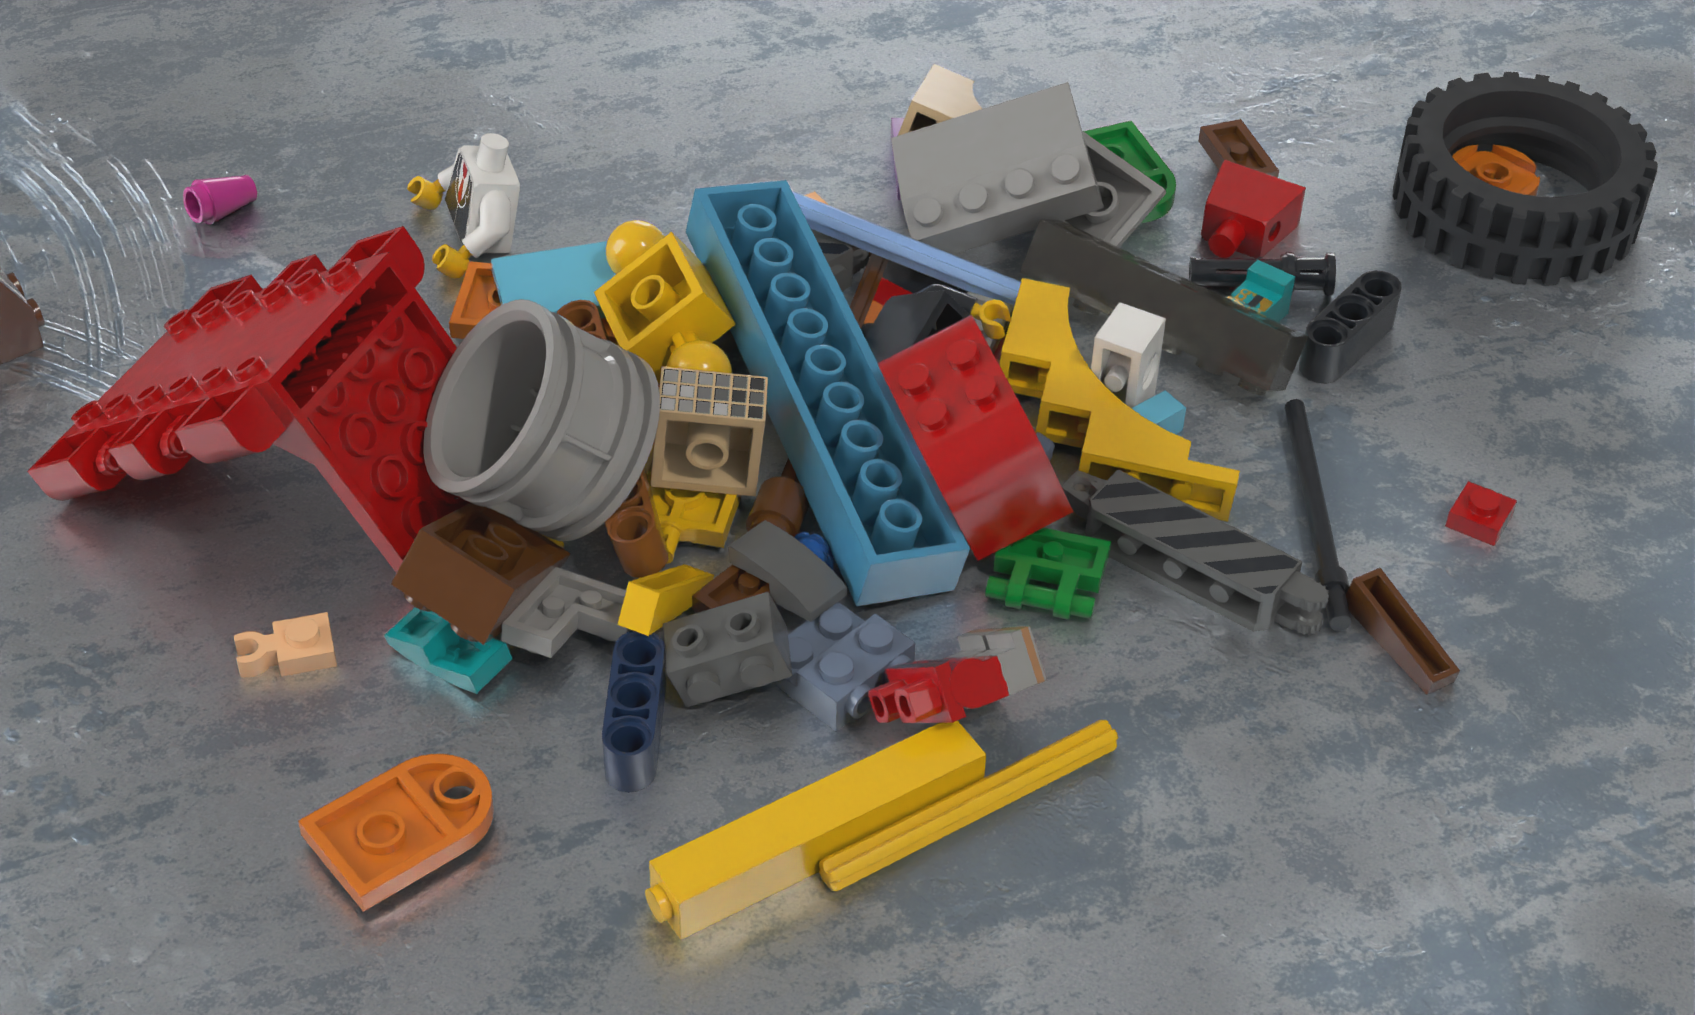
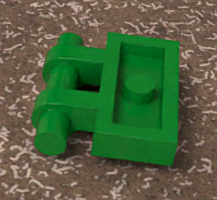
(1053, 558)

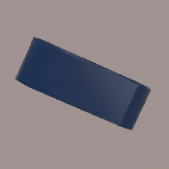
(634, 711)

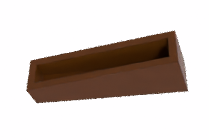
(1400, 631)

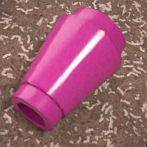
(217, 197)

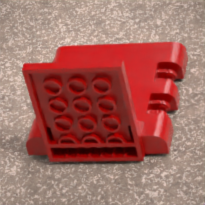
(312, 363)

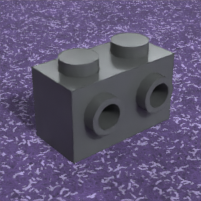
(727, 649)

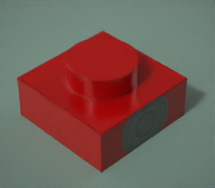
(1481, 513)

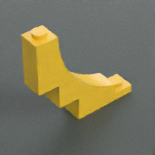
(1082, 413)

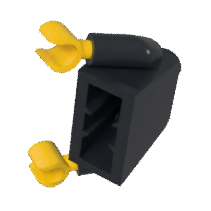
(919, 315)

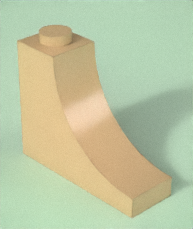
(940, 98)

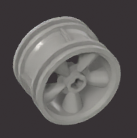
(541, 421)

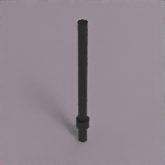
(1329, 571)

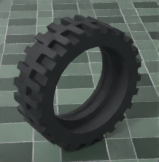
(1512, 230)

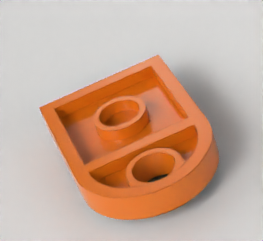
(400, 825)

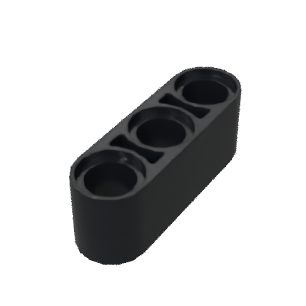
(1350, 326)

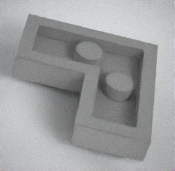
(559, 608)

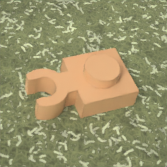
(295, 646)

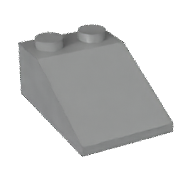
(1125, 196)

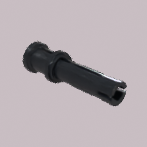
(1203, 271)

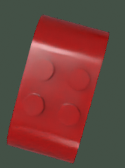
(975, 437)

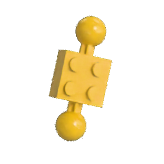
(663, 301)

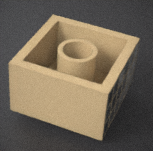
(709, 431)

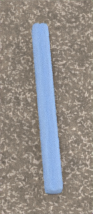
(907, 251)

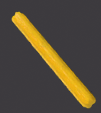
(967, 805)

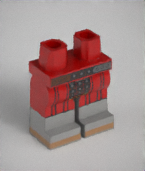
(985, 670)

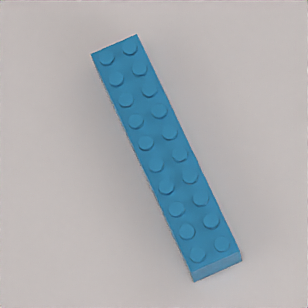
(827, 395)

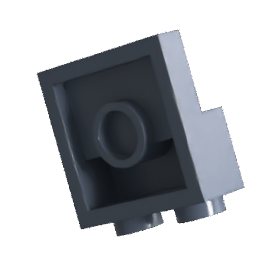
(839, 661)

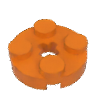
(1500, 168)

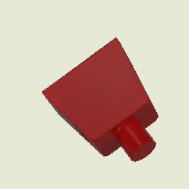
(1249, 211)

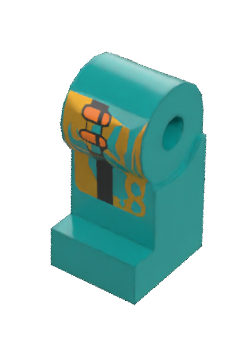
(1266, 291)

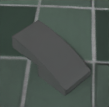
(794, 573)

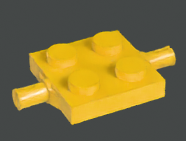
(692, 514)

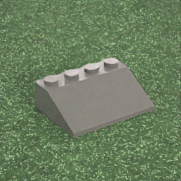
(996, 172)

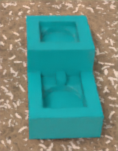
(439, 650)

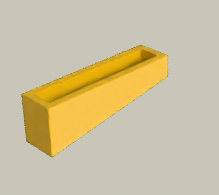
(660, 597)

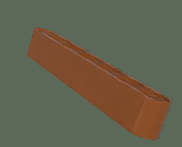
(635, 524)

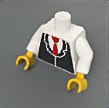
(480, 200)

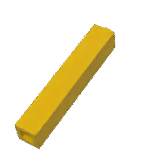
(792, 835)

